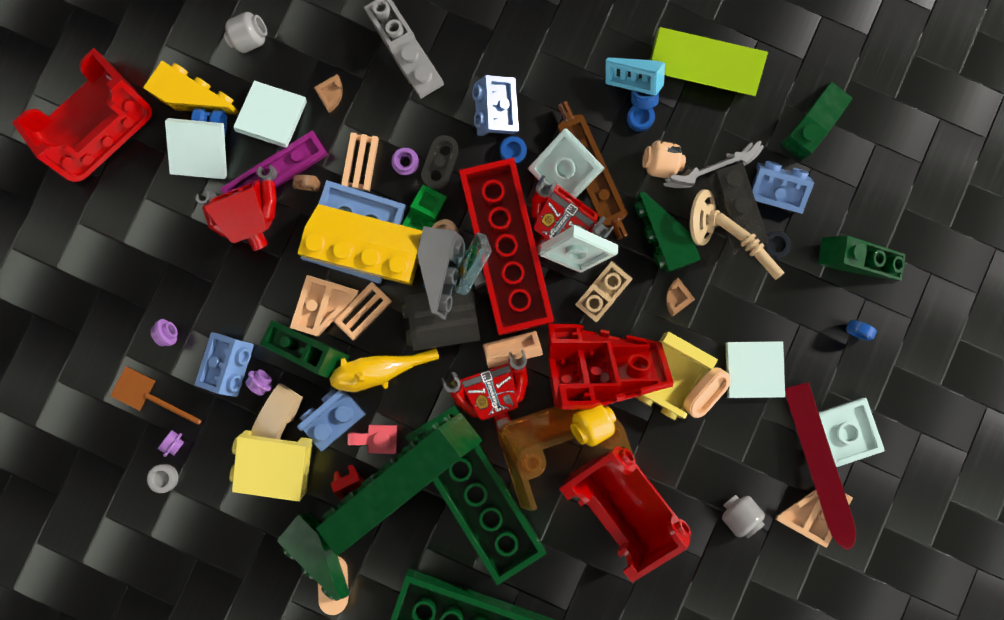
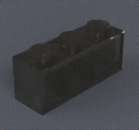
(738, 203)

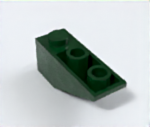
(670, 239)
(861, 257)
(318, 561)

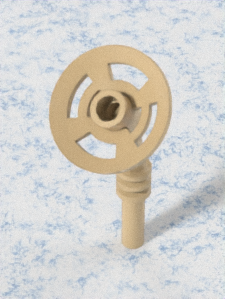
(705, 218)

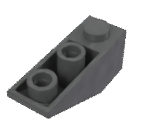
(439, 261)

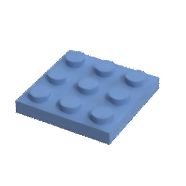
(360, 203)

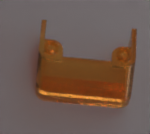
(527, 436)

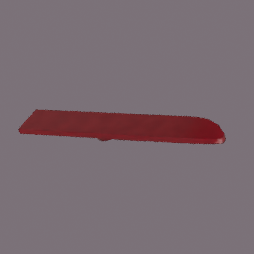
(821, 465)

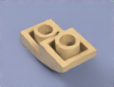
(604, 291)
(276, 413)

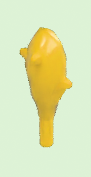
(375, 370)

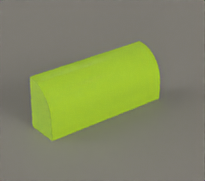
(709, 61)

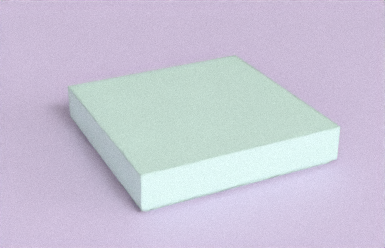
(270, 114)
(196, 148)
(567, 164)
(577, 249)
(755, 369)
(851, 431)

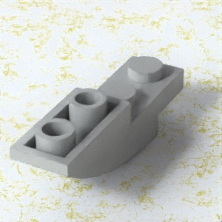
(404, 47)

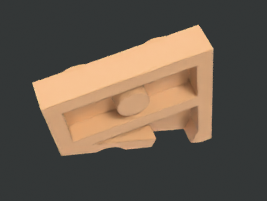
(320, 305)
(808, 518)

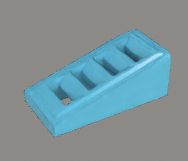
(645, 67)

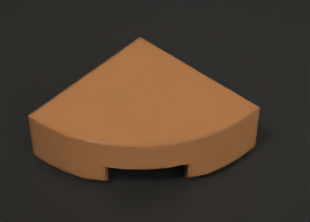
(330, 92)
(306, 182)
(677, 297)

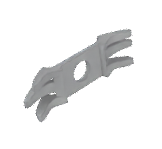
(688, 179)

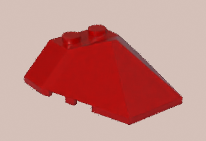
(602, 368)

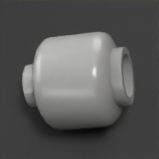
(245, 32)
(743, 516)

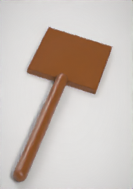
(134, 389)

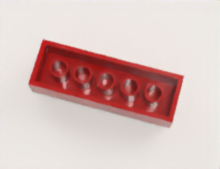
(513, 266)

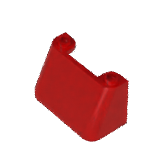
(88, 123)
(629, 510)

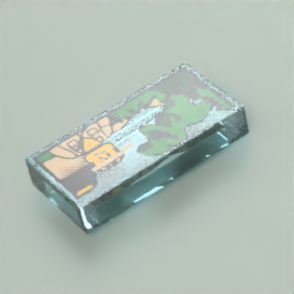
(472, 263)

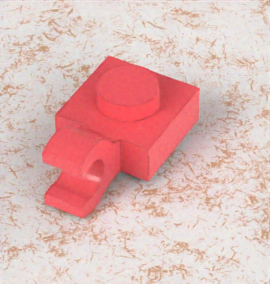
(380, 439)

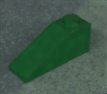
(816, 122)
(302, 349)

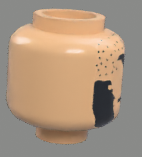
(663, 159)

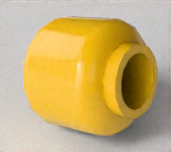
(593, 425)

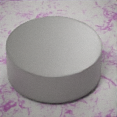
(162, 478)

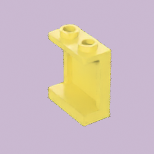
(687, 368)
(270, 466)

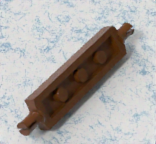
(602, 189)

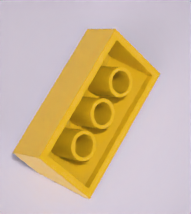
(361, 244)

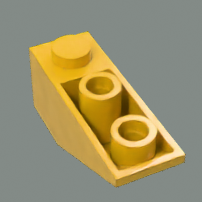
(184, 94)

